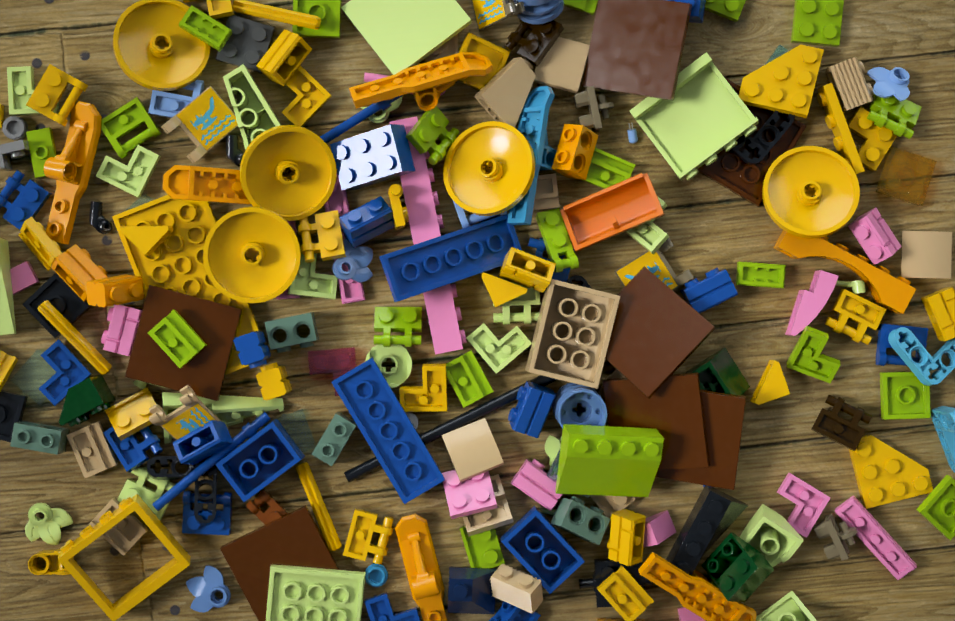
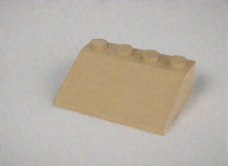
(572, 333)

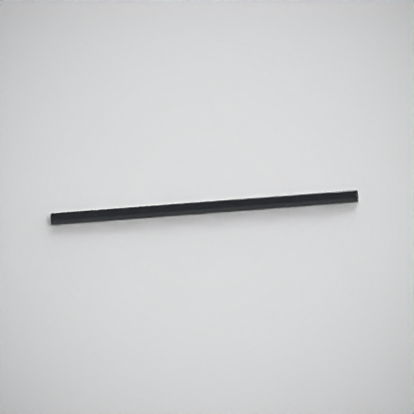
(453, 424)

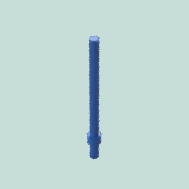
(356, 119)
(247, 431)

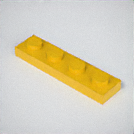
(836, 120)

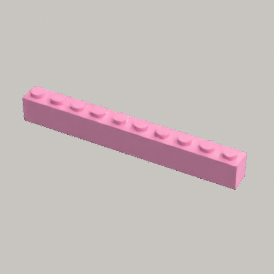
(424, 226)

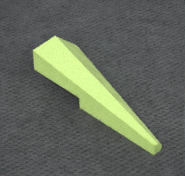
(228, 409)

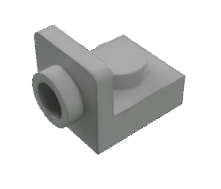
(14, 149)

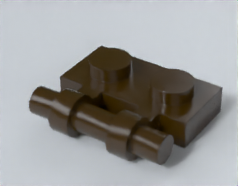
(538, 41)
(839, 429)

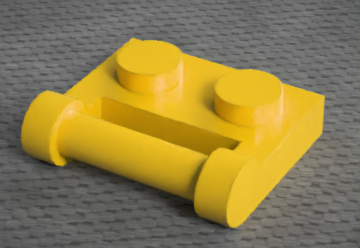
(50, 91)

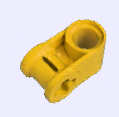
(53, 566)

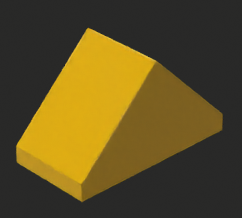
(147, 238)
(501, 290)
(771, 385)

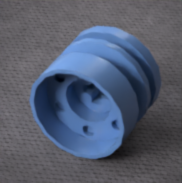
(540, 10)
(592, 410)

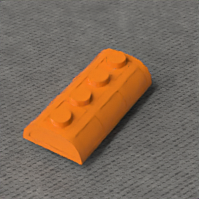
(611, 211)

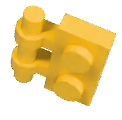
(400, 213)
(329, 236)
(859, 310)
(361, 533)

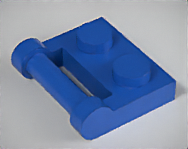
(883, 343)
(220, 526)

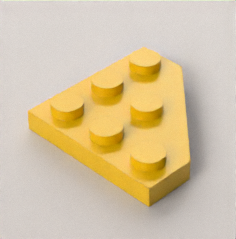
(784, 82)
(886, 473)

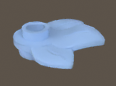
(890, 82)

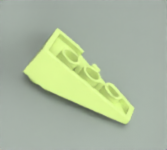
(7, 313)
(771, 536)

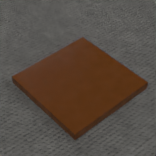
(637, 47)
(748, 179)
(209, 319)
(653, 332)
(672, 410)
(723, 430)
(285, 541)

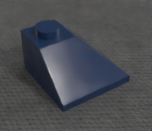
(470, 591)

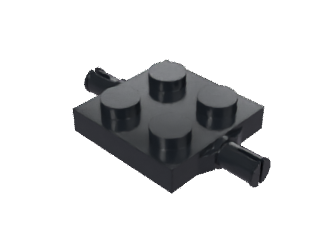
(603, 570)

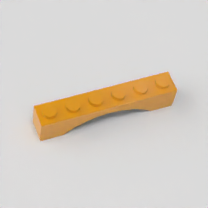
(886, 290)

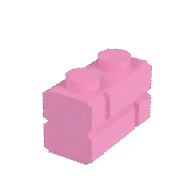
(874, 236)
(122, 329)
(535, 483)

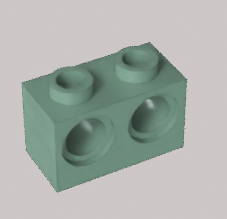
(290, 326)
(39, 437)
(334, 438)
(580, 522)

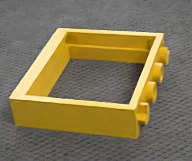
(145, 588)

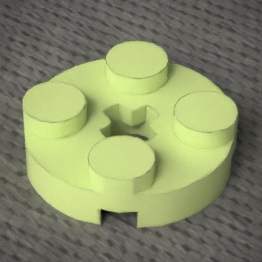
(399, 356)

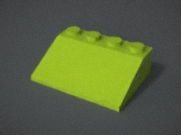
(608, 460)

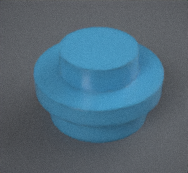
(376, 575)

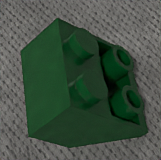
(720, 374)
(85, 398)
(737, 568)

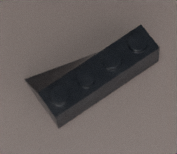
(704, 526)

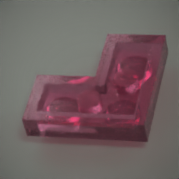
(332, 361)

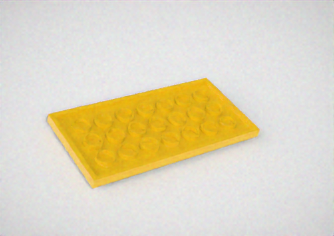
(179, 259)

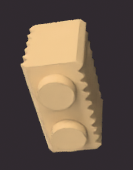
(850, 84)
(517, 588)

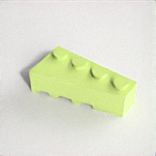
(249, 104)

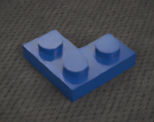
(69, 372)
(380, 609)

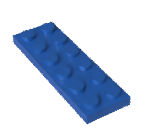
(449, 257)
(388, 430)

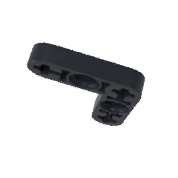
(758, 143)
(212, 473)

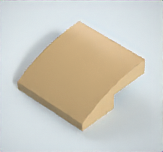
(563, 65)
(926, 254)
(472, 449)
(492, 518)

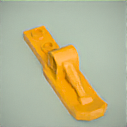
(423, 80)
(72, 170)
(204, 184)
(421, 566)
(694, 591)

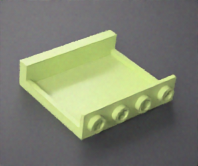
(698, 122)

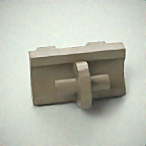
(589, 99)
(838, 547)

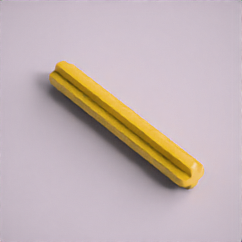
(277, 14)
(74, 337)
(318, 506)

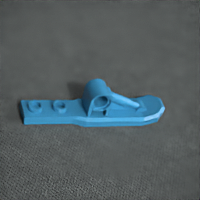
(533, 126)

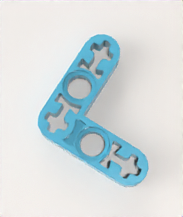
(926, 362)
(944, 423)

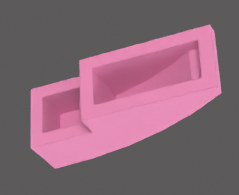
(810, 303)

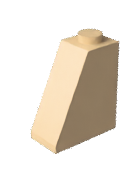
(507, 91)

